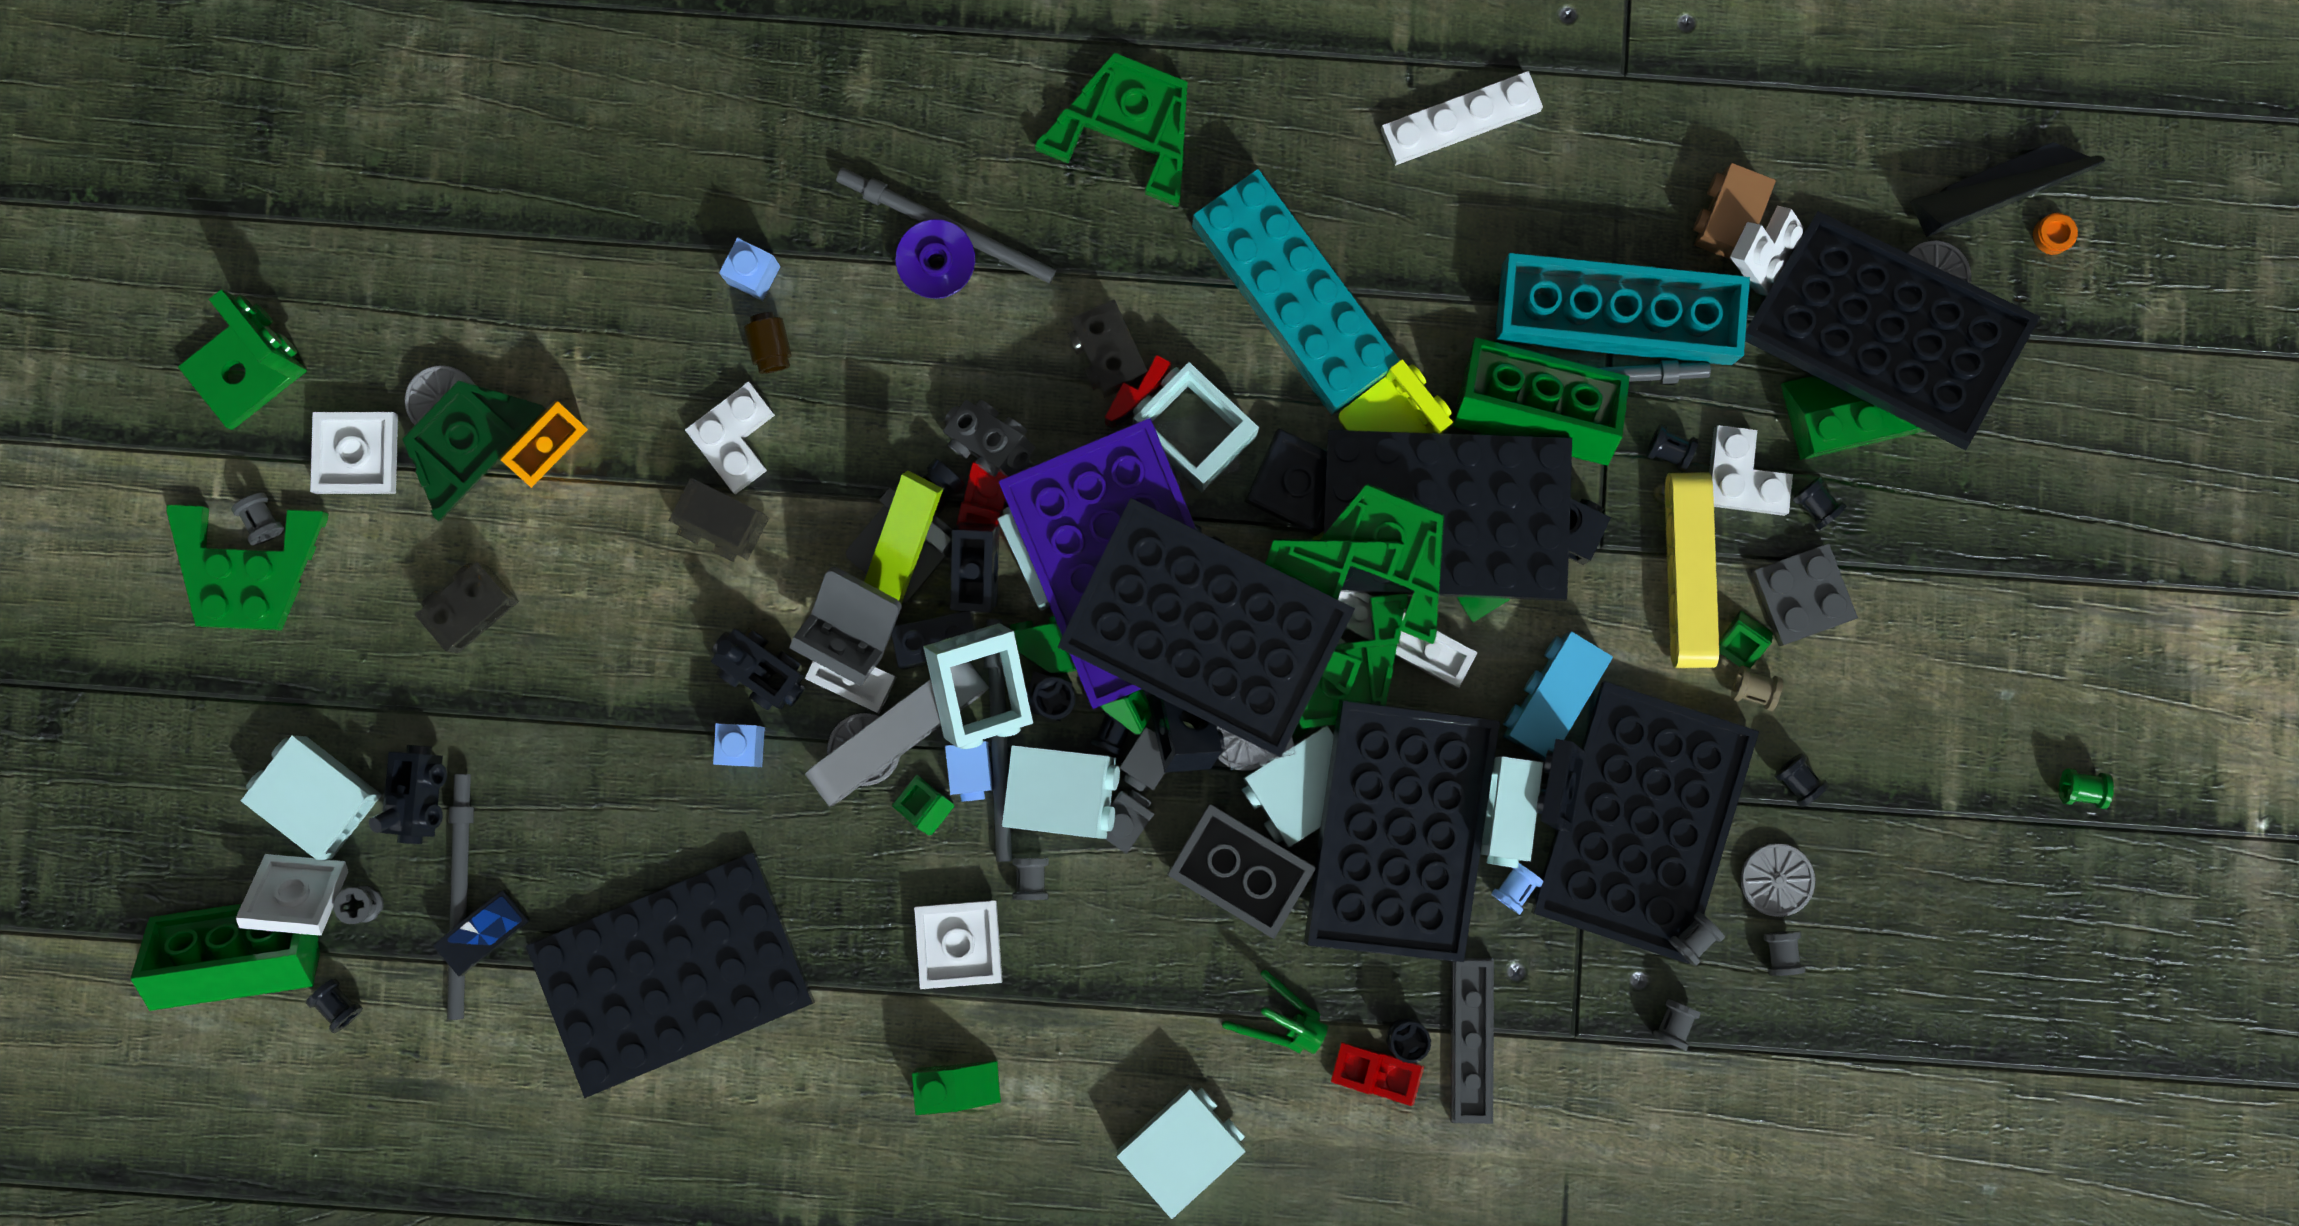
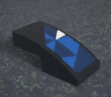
(481, 933)

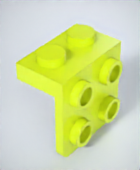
(1398, 405)

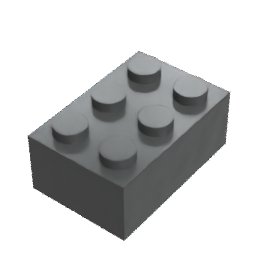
(1241, 871)

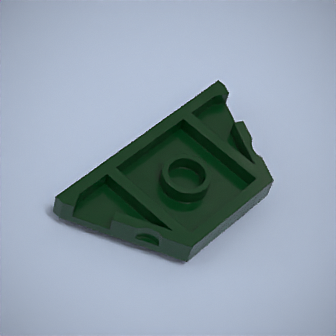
(464, 440)

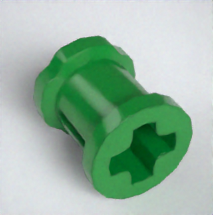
(2086, 788)

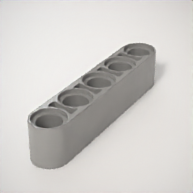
(889, 737)

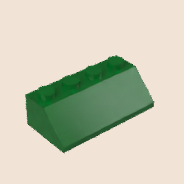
(1542, 396)
(1835, 420)
(211, 959)

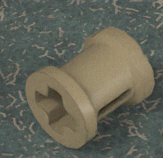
(1757, 688)

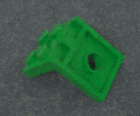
(246, 341)

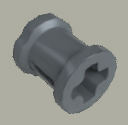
(257, 518)
(1030, 878)
(353, 894)
(1696, 938)
(1784, 953)
(1676, 1024)

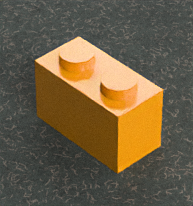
(543, 443)

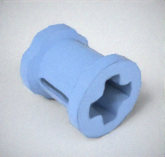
(1517, 888)

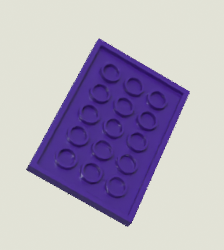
(1071, 511)

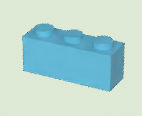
(1556, 694)

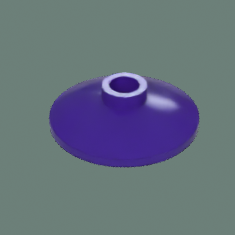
(930, 240)

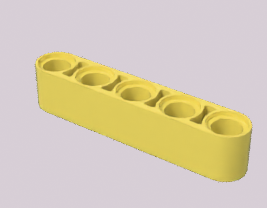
(1691, 570)

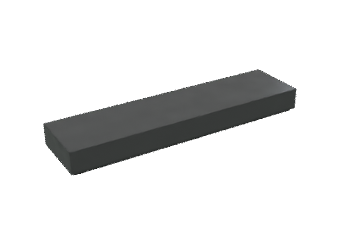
(1472, 1040)

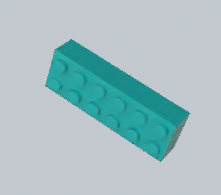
(1294, 292)
(1622, 309)

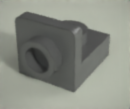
(1130, 819)

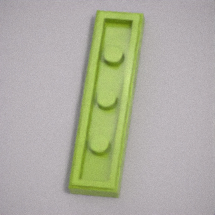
(903, 535)

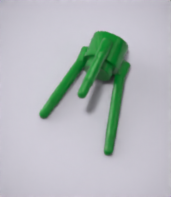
(1305, 1030)

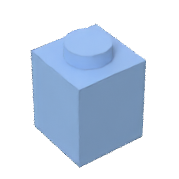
(749, 269)
(738, 745)
(969, 771)

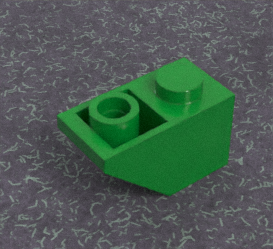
(1041, 646)

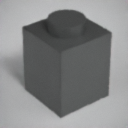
(1143, 763)

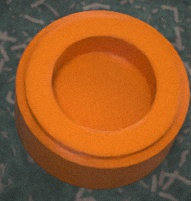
(2055, 233)

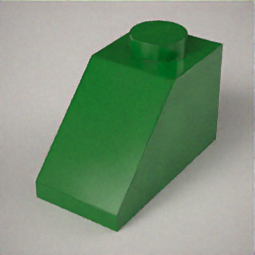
(955, 1087)

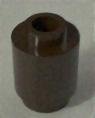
(768, 343)

